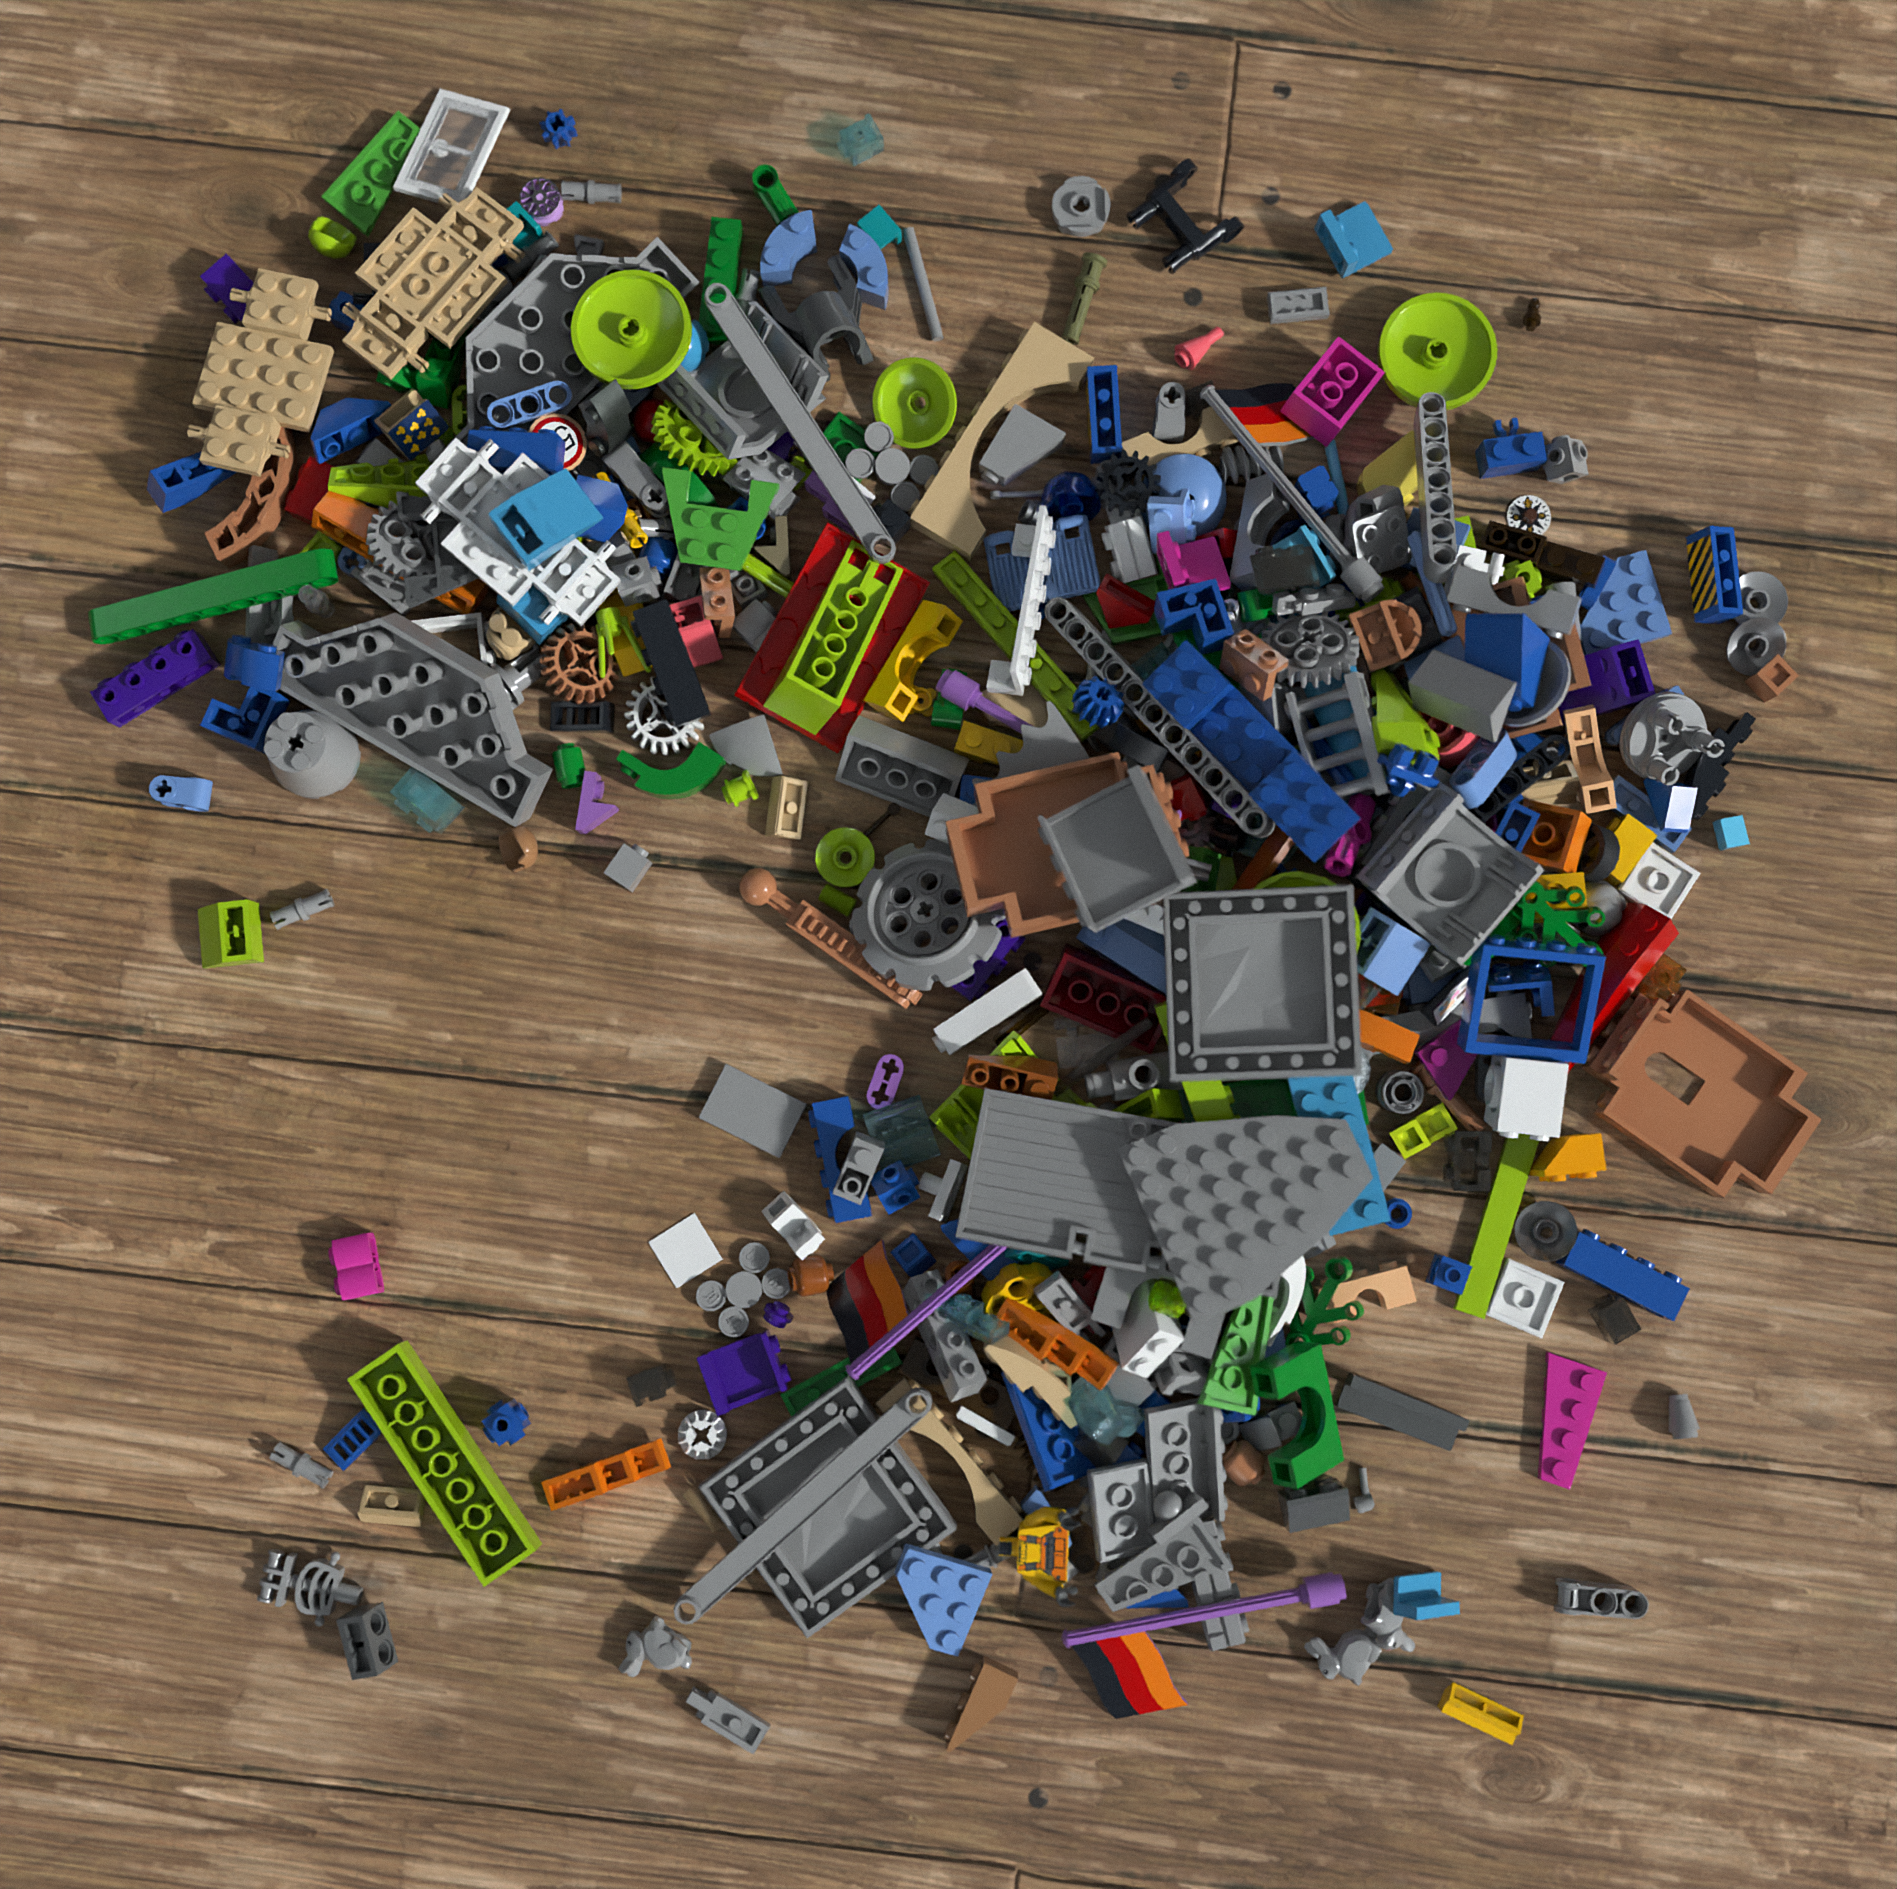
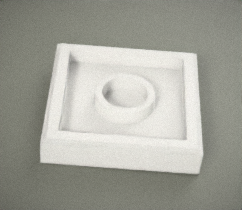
(1659, 881)
(1524, 1297)

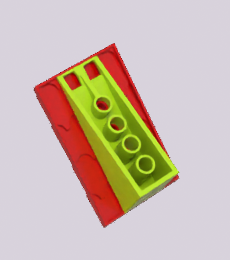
(831, 638)

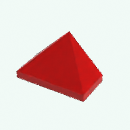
(1123, 604)

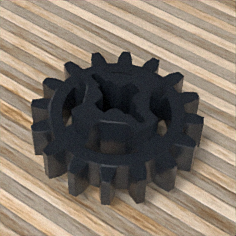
(1119, 475)

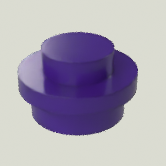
(777, 1314)

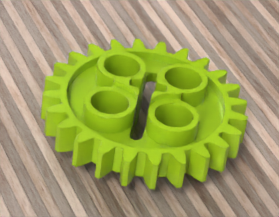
(687, 442)

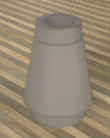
(1682, 1418)

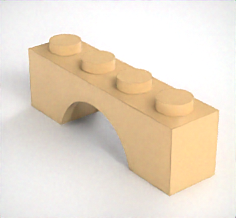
(1211, 436)

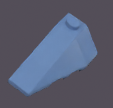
(1130, 948)

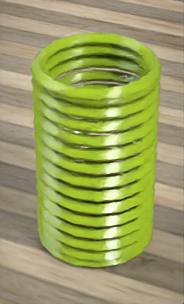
(844, 907)

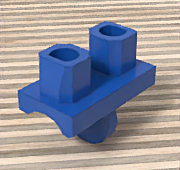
(1407, 773)

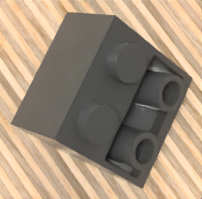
(1314, 1504)

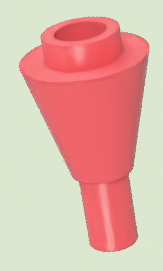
(1191, 351)

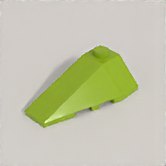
(379, 483)
(1398, 718)

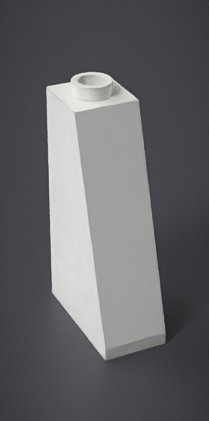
(986, 1012)

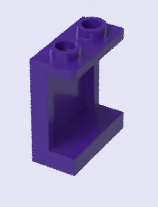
(744, 1371)

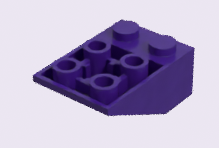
(1617, 680)

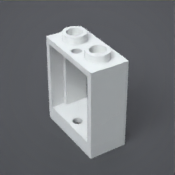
(461, 622)

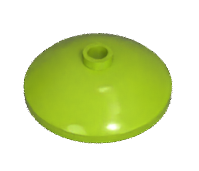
(898, 397)

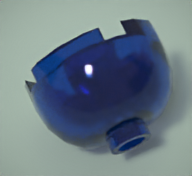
(1070, 495)

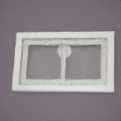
(451, 147)

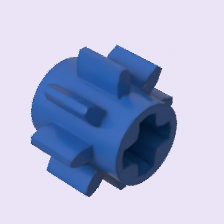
(558, 129)

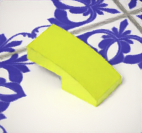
(1423, 1130)

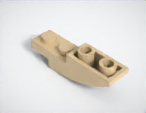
(1026, 1371)

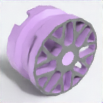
(542, 201)

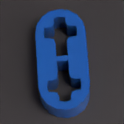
(1590, 595)

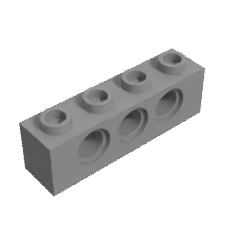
(945, 1341)

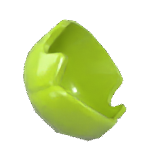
(331, 238)

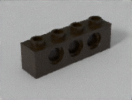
(998, 1411)

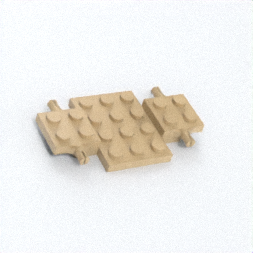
(431, 280)
(262, 374)

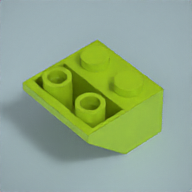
(230, 934)

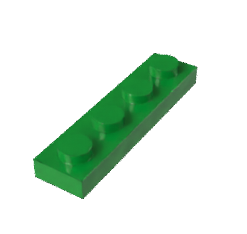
(813, 1387)

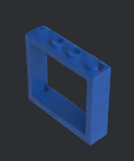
(1530, 1048)

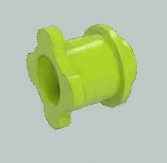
(739, 789)

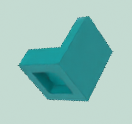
(880, 227)
(531, 229)

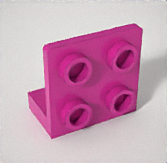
(1191, 562)

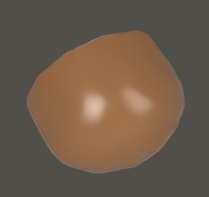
(518, 848)

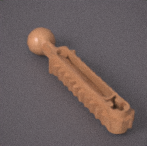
(760, 888)

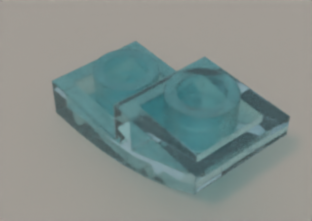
(970, 1317)

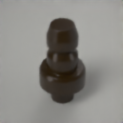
(1532, 317)

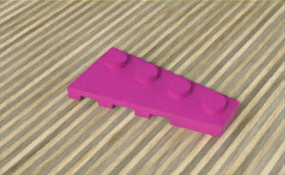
(1567, 1414)

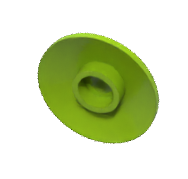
(829, 857)

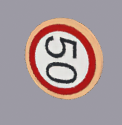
(571, 434)

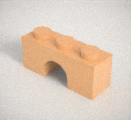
(1390, 1283)

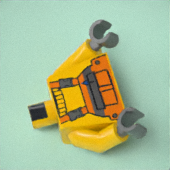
(1044, 1550)

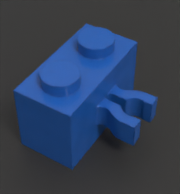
(1510, 453)

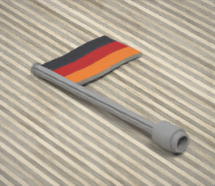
(1256, 422)

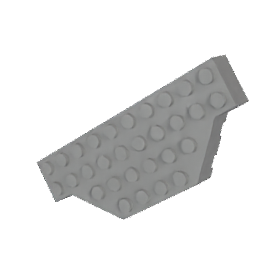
(529, 332)
(419, 705)

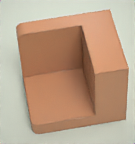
(1771, 678)

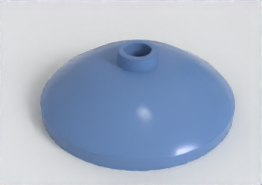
(1204, 487)

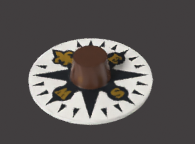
(1529, 514)

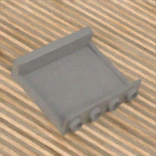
(1116, 852)

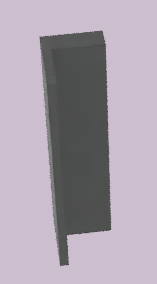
(1401, 1412)

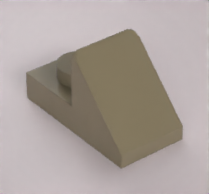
(777, 556)

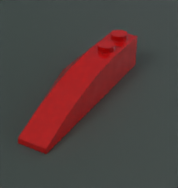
(1630, 954)

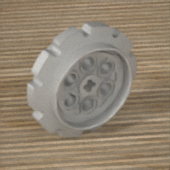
(948, 956)

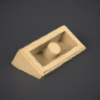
(786, 808)
(391, 1505)

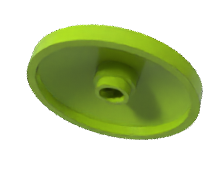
(631, 329)
(1437, 347)

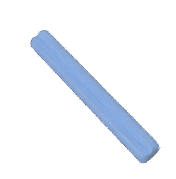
(1434, 591)

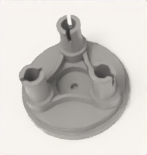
(1666, 737)

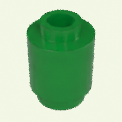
(569, 765)

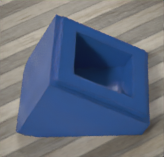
(913, 1256)

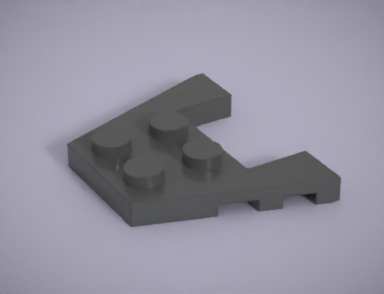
(449, 570)

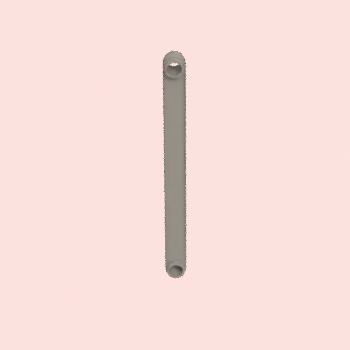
(799, 422)
(802, 1506)

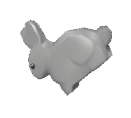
(1381, 1620)
(659, 1646)
(1349, 1657)

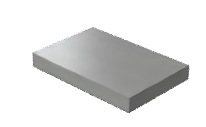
(752, 1110)
(1120, 1509)

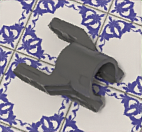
(824, 317)

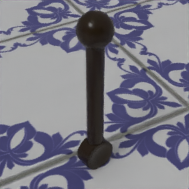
(893, 809)

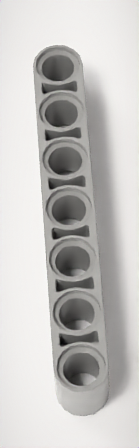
(1435, 488)

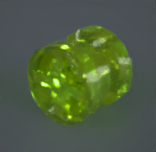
(1166, 1299)

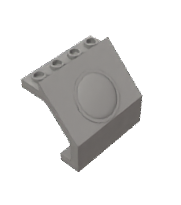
(727, 400)
(1448, 874)

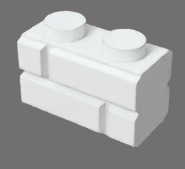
(1129, 550)

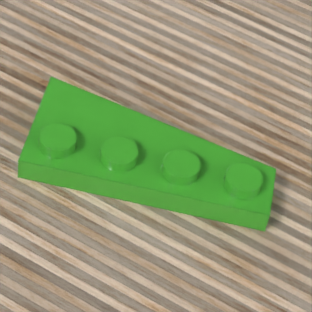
(369, 179)

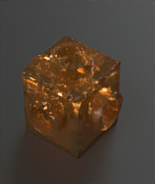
(1662, 979)

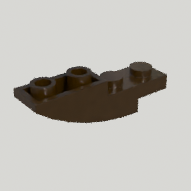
(1551, 559)

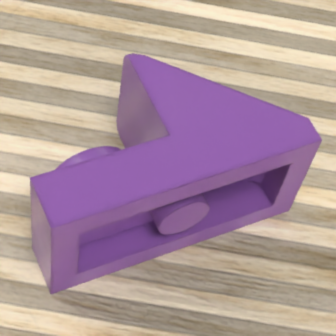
(590, 812)

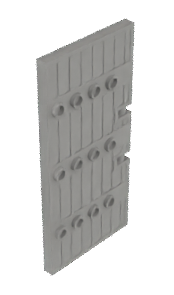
(1056, 1173)

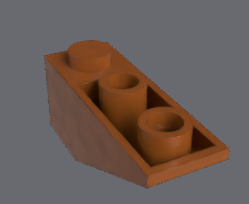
(1012, 1074)

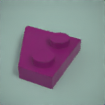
(1446, 1060)

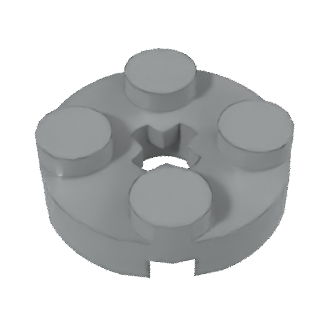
(1080, 223)

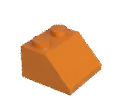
(1557, 837)

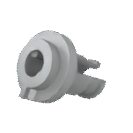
(520, 674)

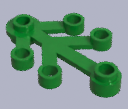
(1556, 919)
(1317, 1309)

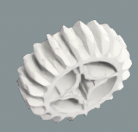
(642, 731)

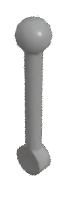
(998, 494)

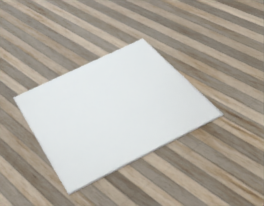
(685, 1250)

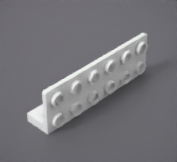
(1030, 542)

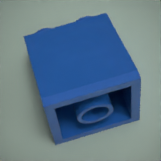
(1509, 648)

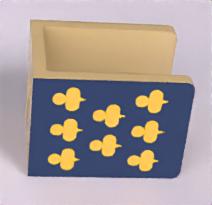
(411, 424)

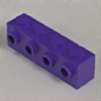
(155, 677)
(975, 984)

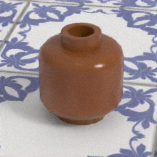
(810, 1275)

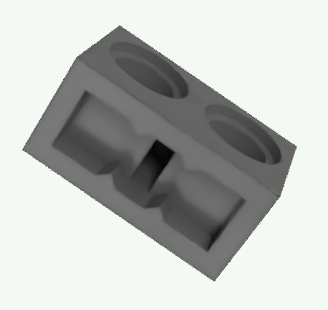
(367, 1641)

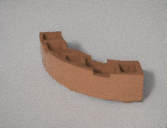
(260, 510)

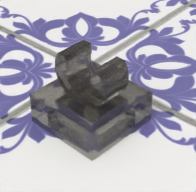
(1194, 401)

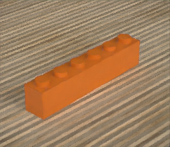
(347, 523)

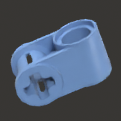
(186, 793)

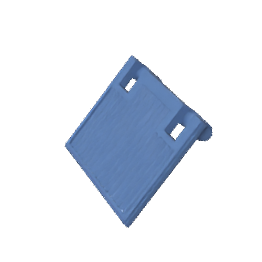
(1071, 571)

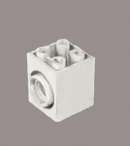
(1525, 1096)

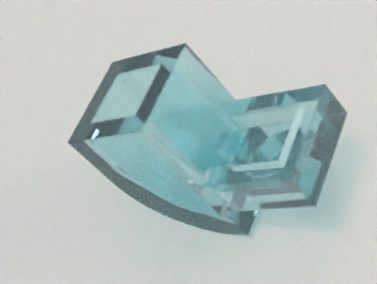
(1101, 1416)

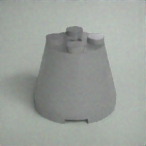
(324, 762)

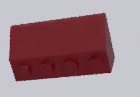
(1102, 996)

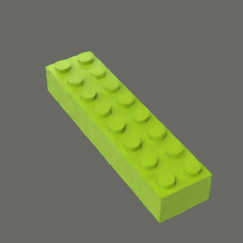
(445, 1462)

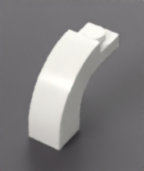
(1288, 1298)

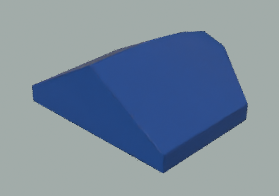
(609, 502)

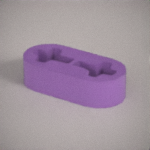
(892, 1084)

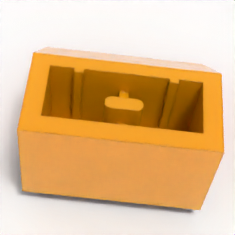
(1570, 1154)

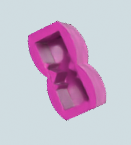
(356, 1266)

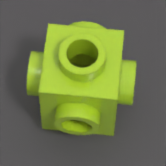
(1531, 575)

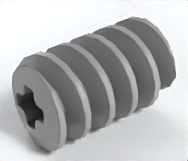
(1244, 464)

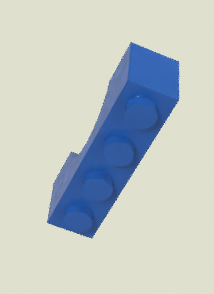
(832, 1121)

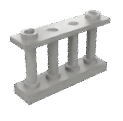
(1356, 692)

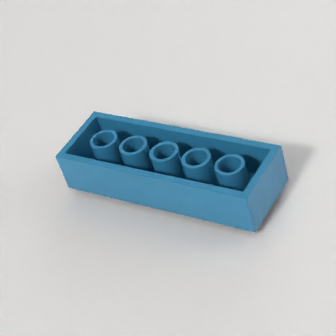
(1339, 1100)

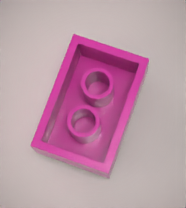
(1332, 391)

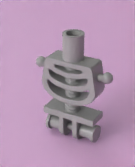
(330, 1590)

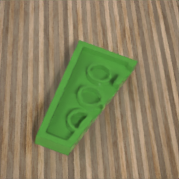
(1242, 1345)

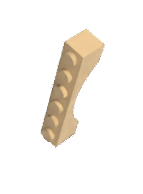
(993, 1509)

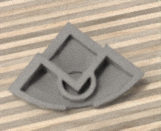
(748, 747)

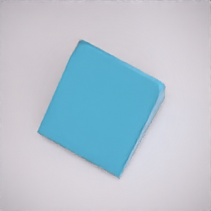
(1730, 832)

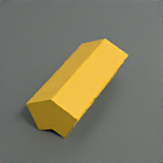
(1481, 1713)

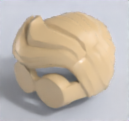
(507, 636)

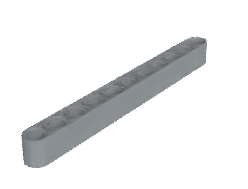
(1146, 707)

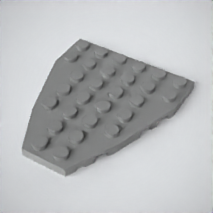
(1242, 1200)

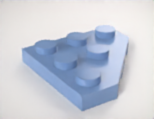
(1626, 607)
(942, 1595)

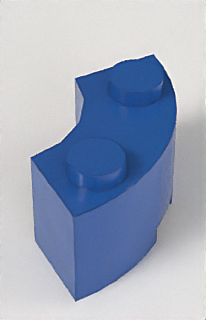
(253, 663)

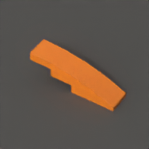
(1386, 1037)
(1057, 1343)
(606, 1474)

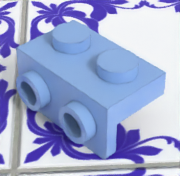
(1171, 515)

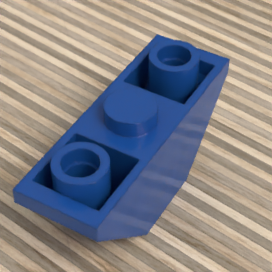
(345, 426)

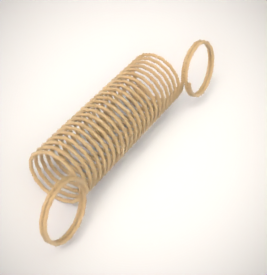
(699, 1511)

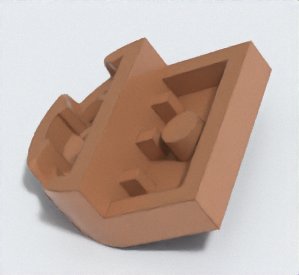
(1386, 633)

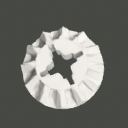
(717, 1434)

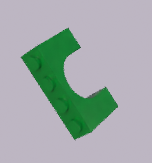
(1318, 1441)

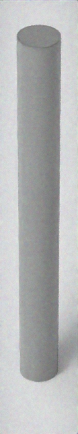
(923, 284)

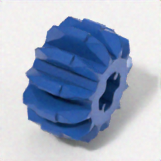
(1098, 702)

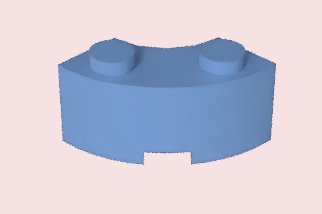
(786, 248)
(868, 265)

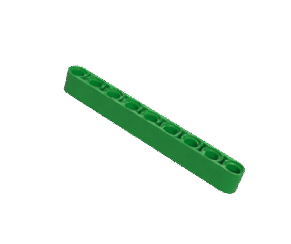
(212, 596)

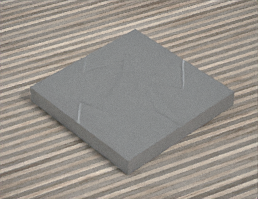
(1262, 984)
(855, 1536)

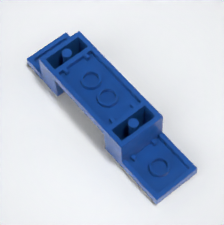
(1251, 750)

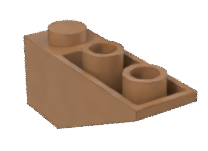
(985, 1699)

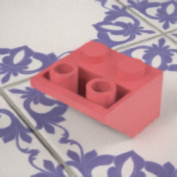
(696, 632)

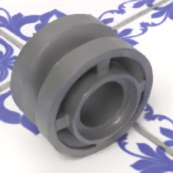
(1412, 1095)

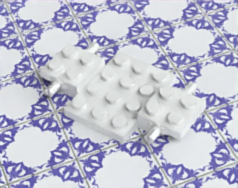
(470, 488)

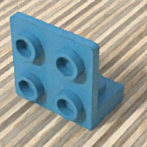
(1352, 238)

